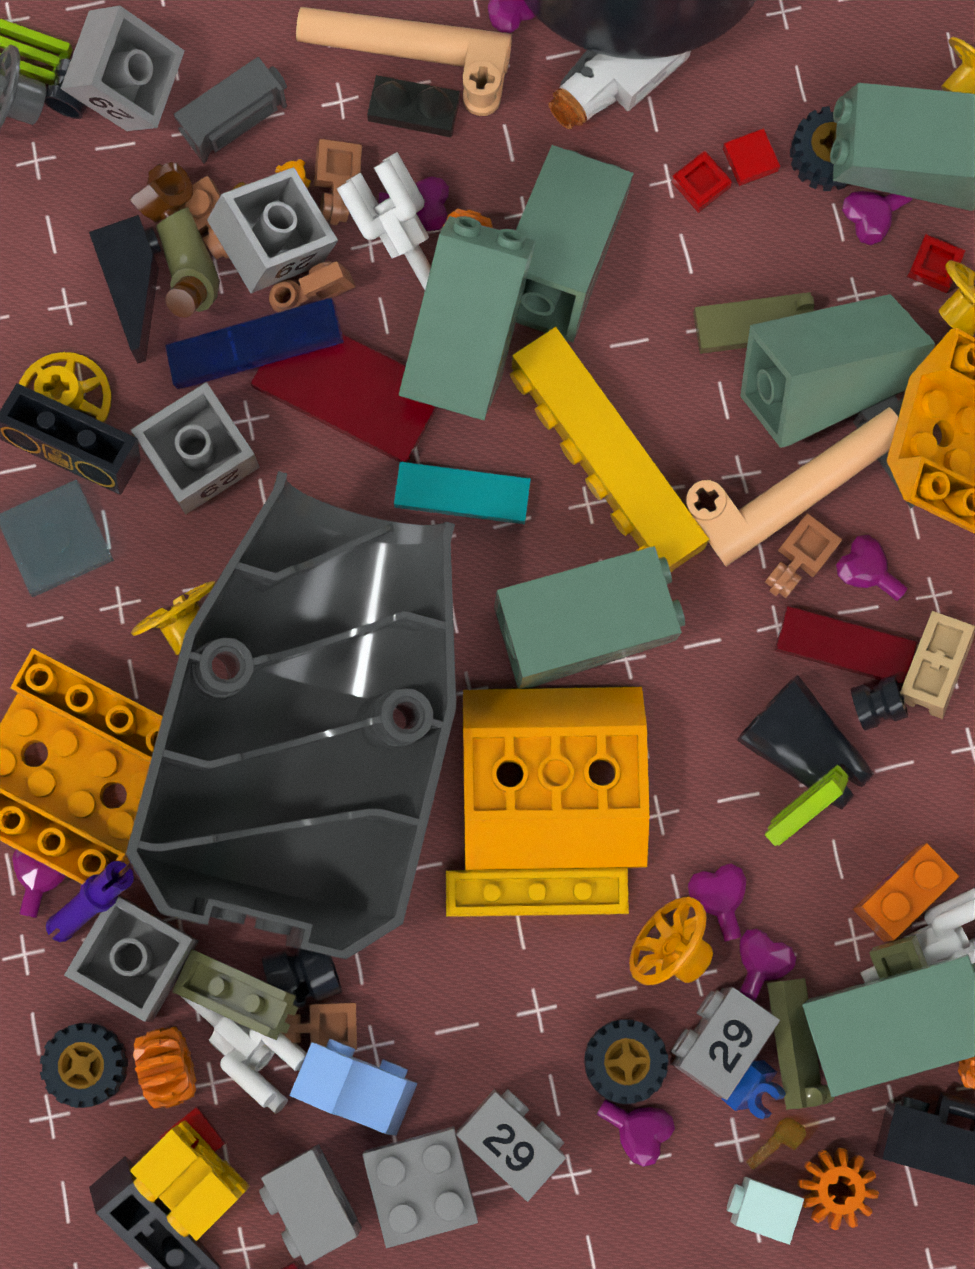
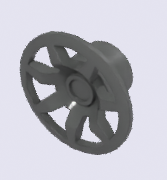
(19, 96)

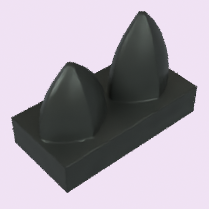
(413, 106)

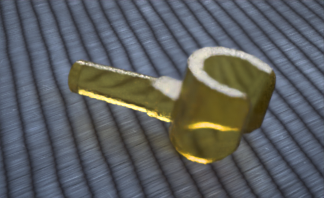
(786, 1132)

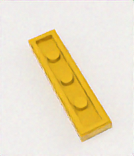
(537, 892)

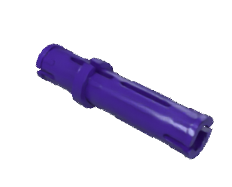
(95, 896)

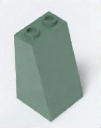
(907, 143)
(573, 224)
(467, 317)
(829, 365)
(587, 616)
(895, 1025)

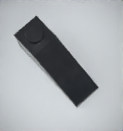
(131, 275)
(145, 1223)

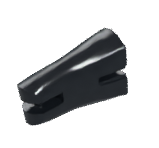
(804, 740)

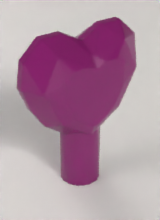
(508, 14)
(434, 193)
(872, 214)
(868, 567)
(36, 879)
(720, 896)
(763, 961)
(639, 1130)

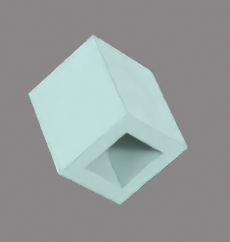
(764, 1209)

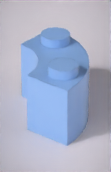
(353, 1087)

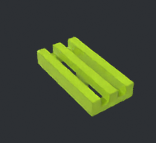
(37, 39)
(807, 806)

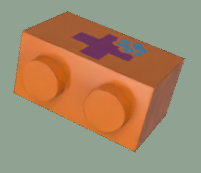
(905, 892)

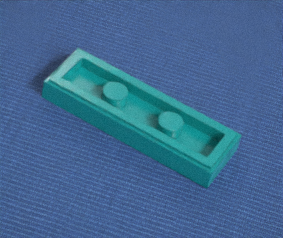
(462, 493)

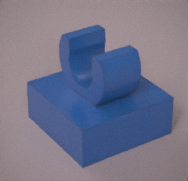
(752, 1087)

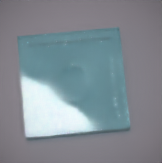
(54, 538)

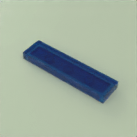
(254, 343)

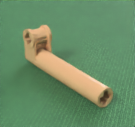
(480, 52)
(738, 531)

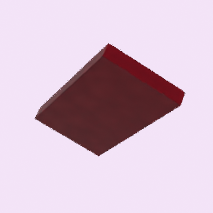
(352, 393)

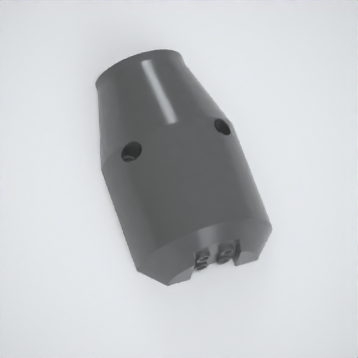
(289, 777)

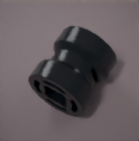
(60, 100)
(879, 703)

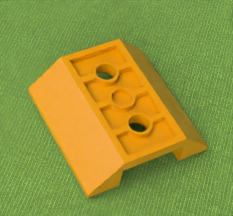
(941, 394)
(91, 743)
(556, 810)

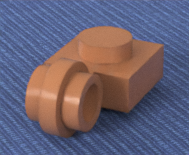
(333, 167)
(201, 205)
(323, 282)
(807, 548)
(326, 1022)

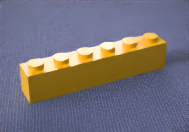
(606, 449)

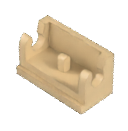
(938, 663)

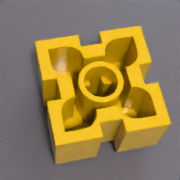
(188, 1181)

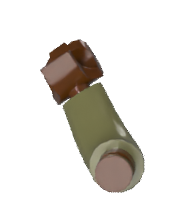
(191, 268)

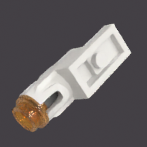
(603, 79)

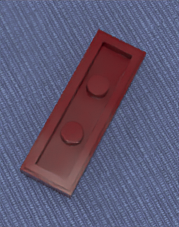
(844, 645)

